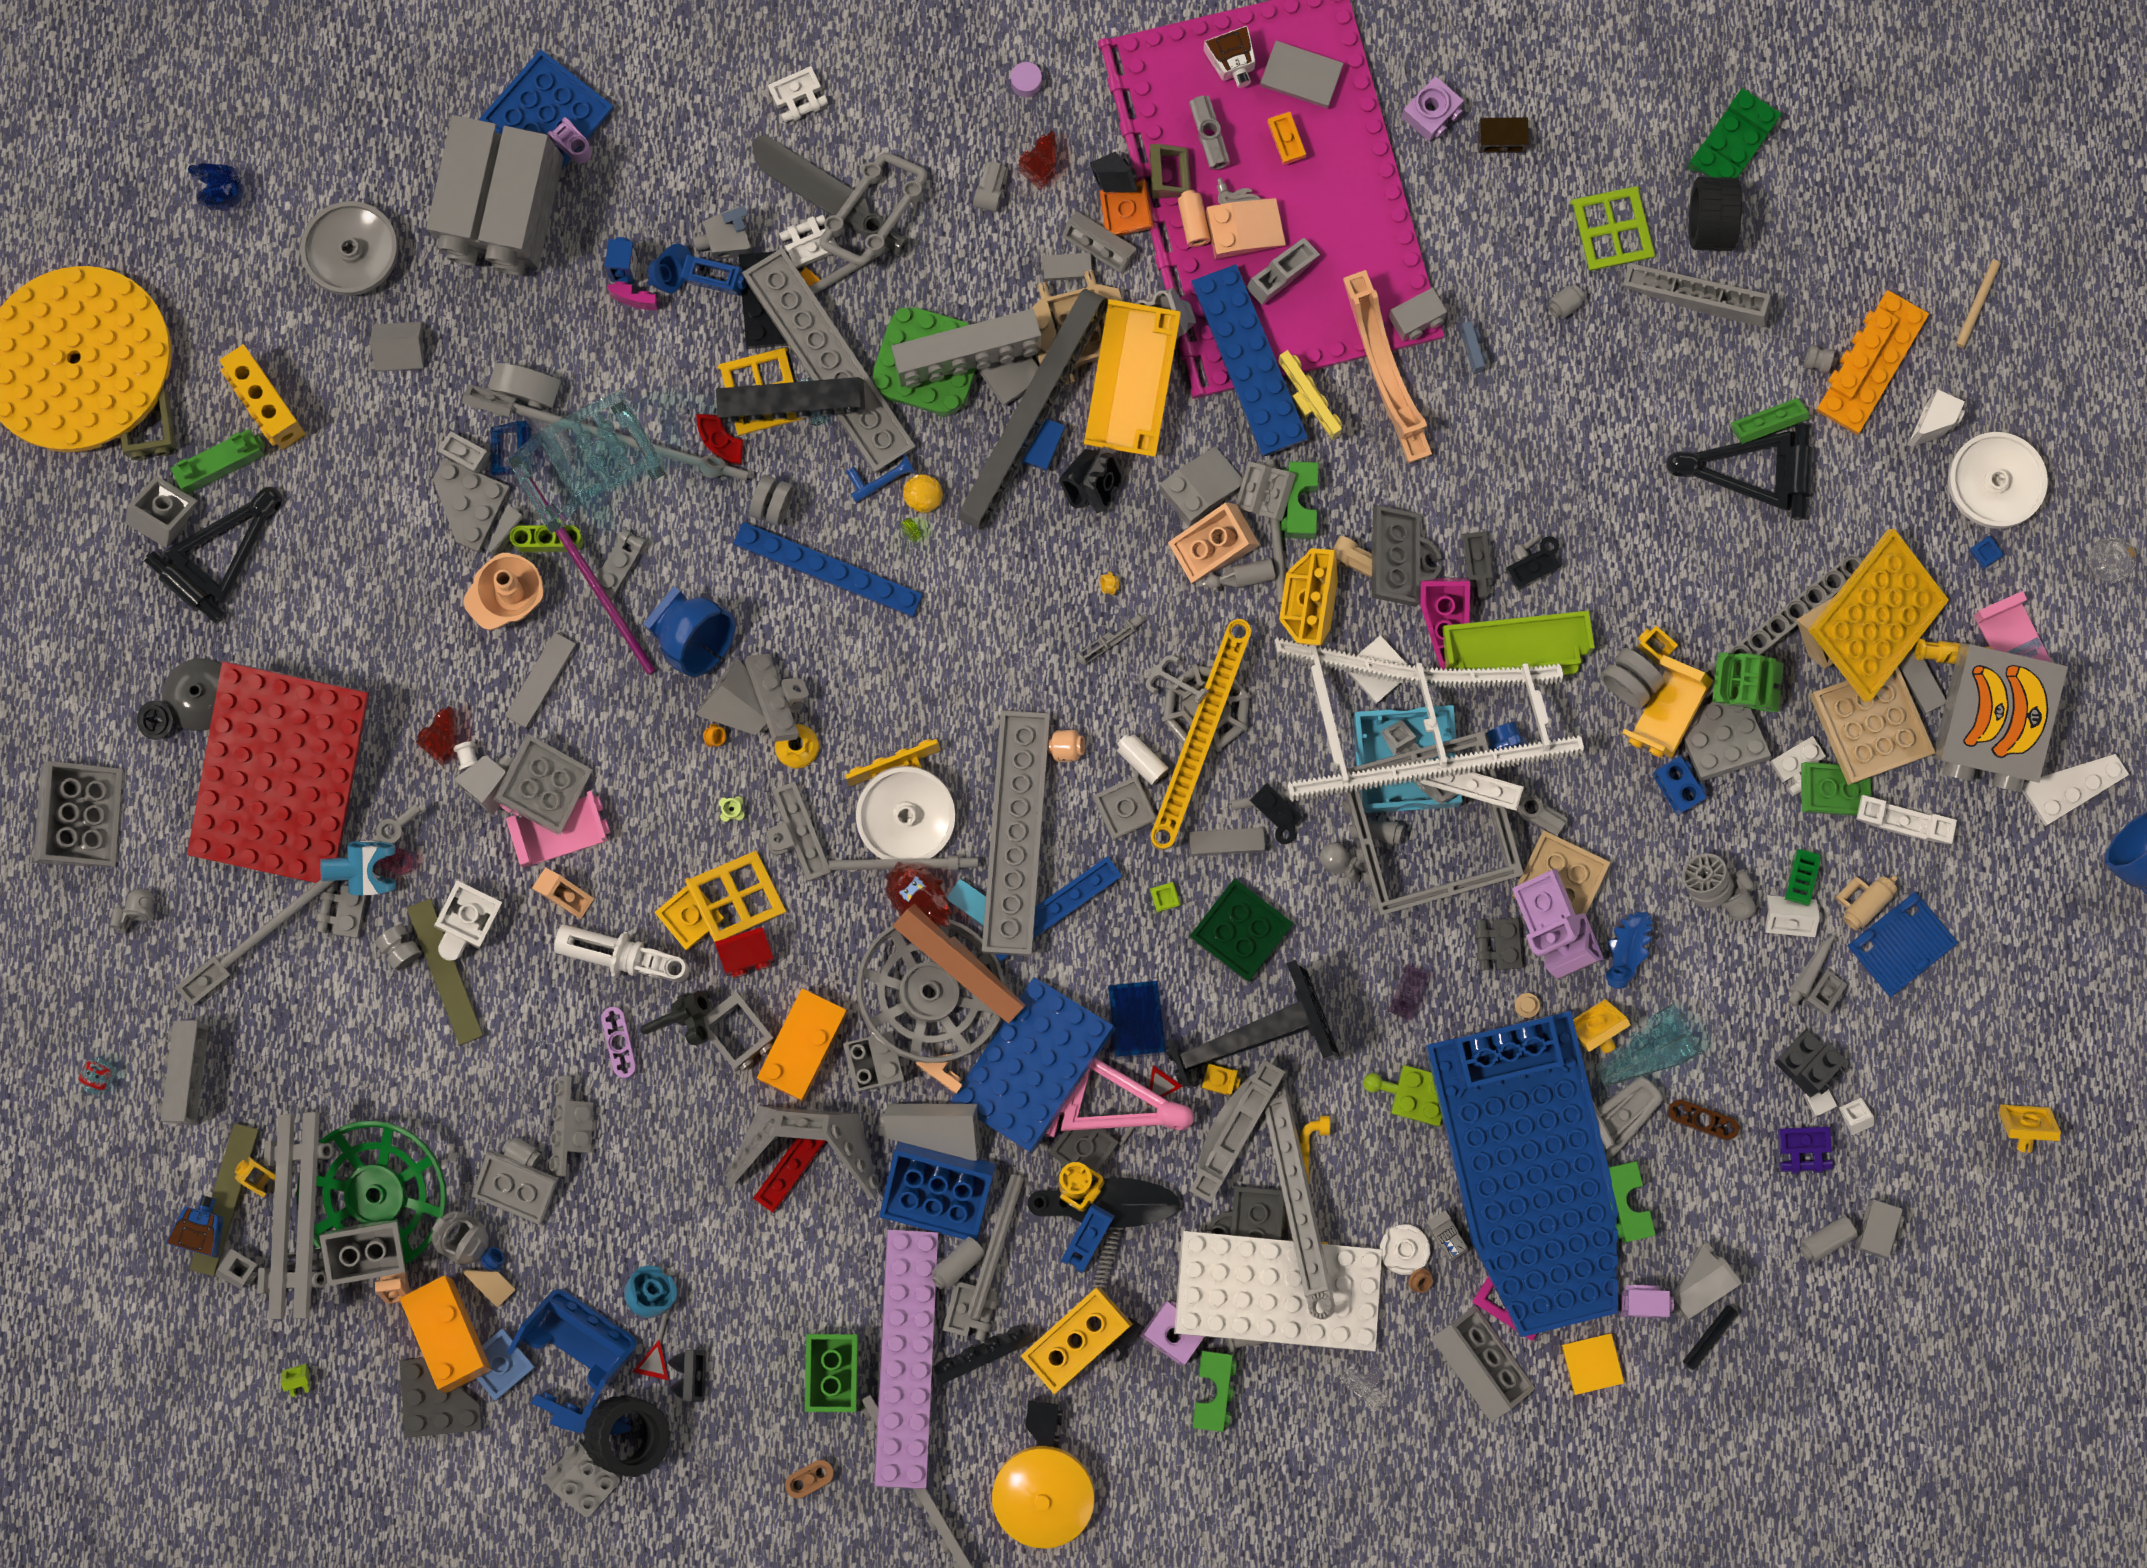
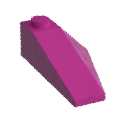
(1443, 604)

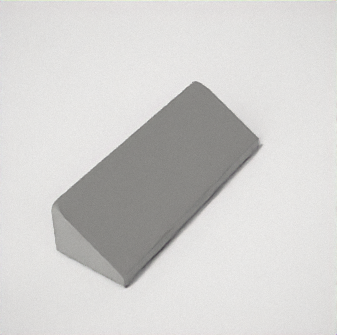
(1098, 242)
(1226, 842)

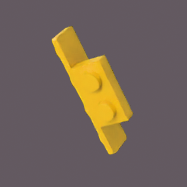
(903, 757)

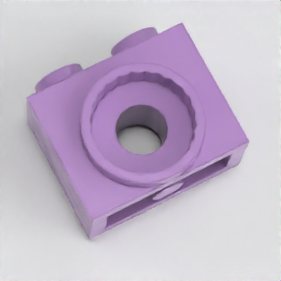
(1433, 123)
(1646, 1302)
(1156, 1335)

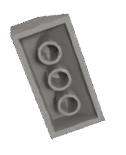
(184, 1072)
(1483, 1363)

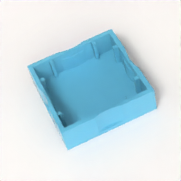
(1372, 747)

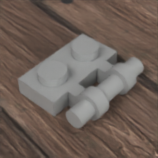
(348, 915)
(956, 1317)

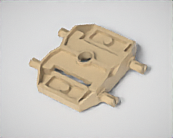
(1060, 306)

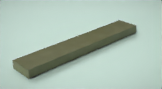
(445, 974)
(227, 1191)

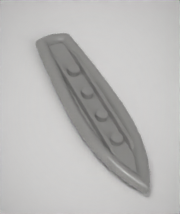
(1629, 1111)

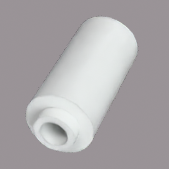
(1141, 758)

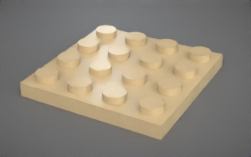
(1875, 733)

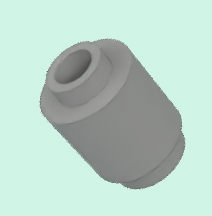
(1566, 301)
(521, 1152)

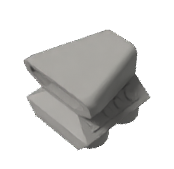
(1170, 300)

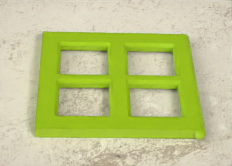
(1613, 228)

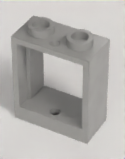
(721, 1012)

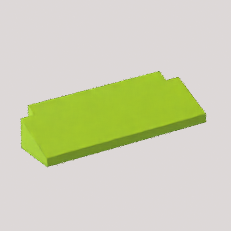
(1520, 641)

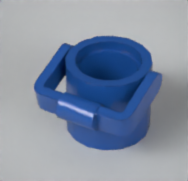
(1505, 736)

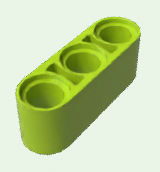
(535, 534)

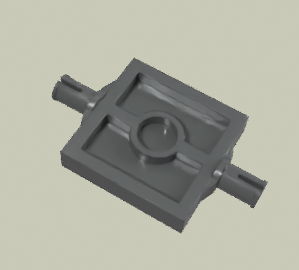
(1084, 1146)

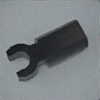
(1125, 1339)

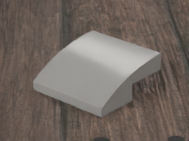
(1010, 378)
(1265, 490)

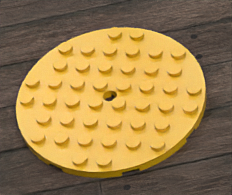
(120, 365)

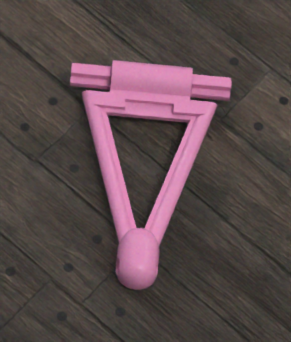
(1168, 1113)

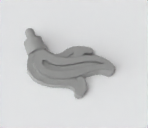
(1240, 195)

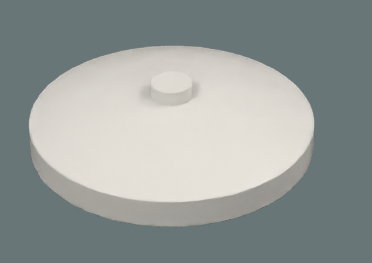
(1997, 480)
(905, 814)

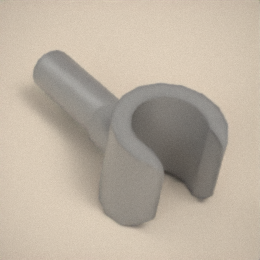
(1520, 551)

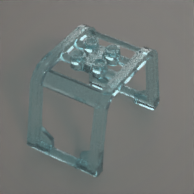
(650, 461)

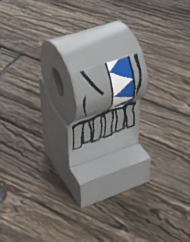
(1446, 1236)

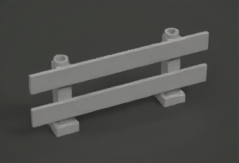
(281, 1155)

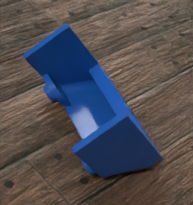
(581, 1335)

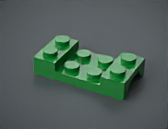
(1735, 137)

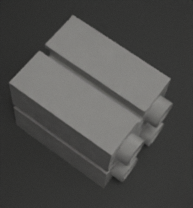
(494, 195)

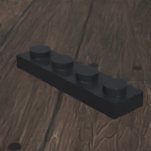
(977, 1356)

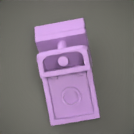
(1554, 927)

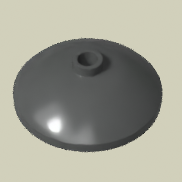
(190, 710)

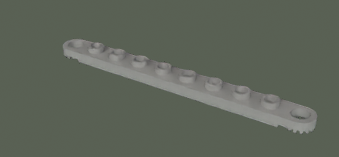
(1298, 1202)

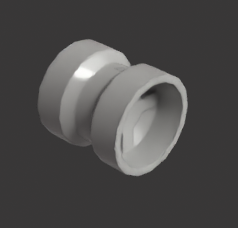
(1818, 359)

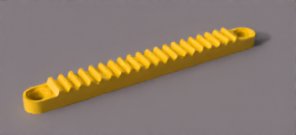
(1200, 734)

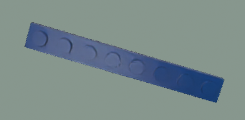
(828, 569)

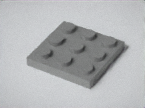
(1724, 740)
(542, 784)

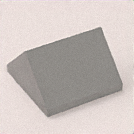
(397, 346)

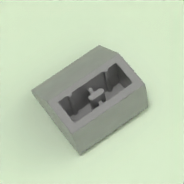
(873, 1064)

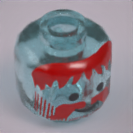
(97, 1075)

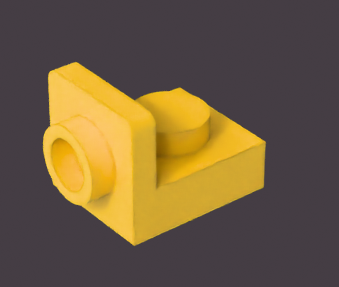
(1221, 1080)

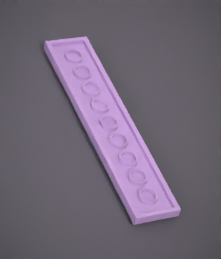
(906, 1360)

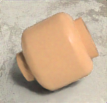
(1066, 745)

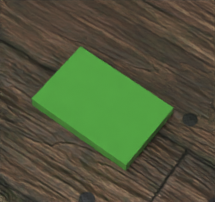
(1828, 792)

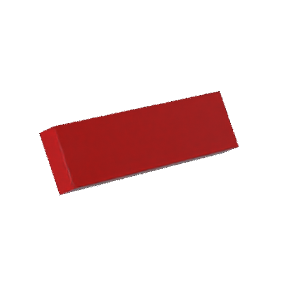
(787, 1172)

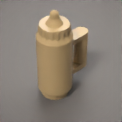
(1868, 903)

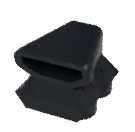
(1092, 479)

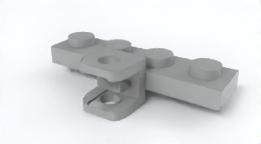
(776, 698)
(797, 833)

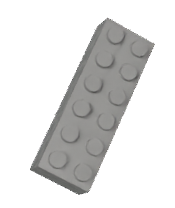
(967, 348)

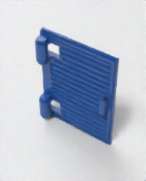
(1903, 944)

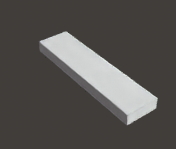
(1479, 788)

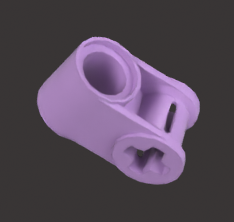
(568, 139)

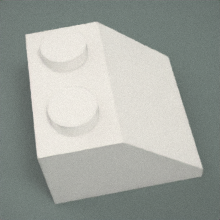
(1938, 417)

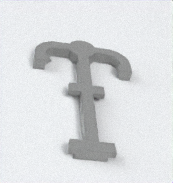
(1158, 671)

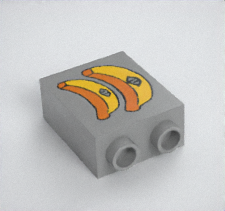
(1999, 716)

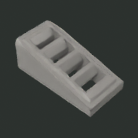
(501, 538)

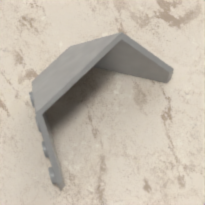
(839, 1129)

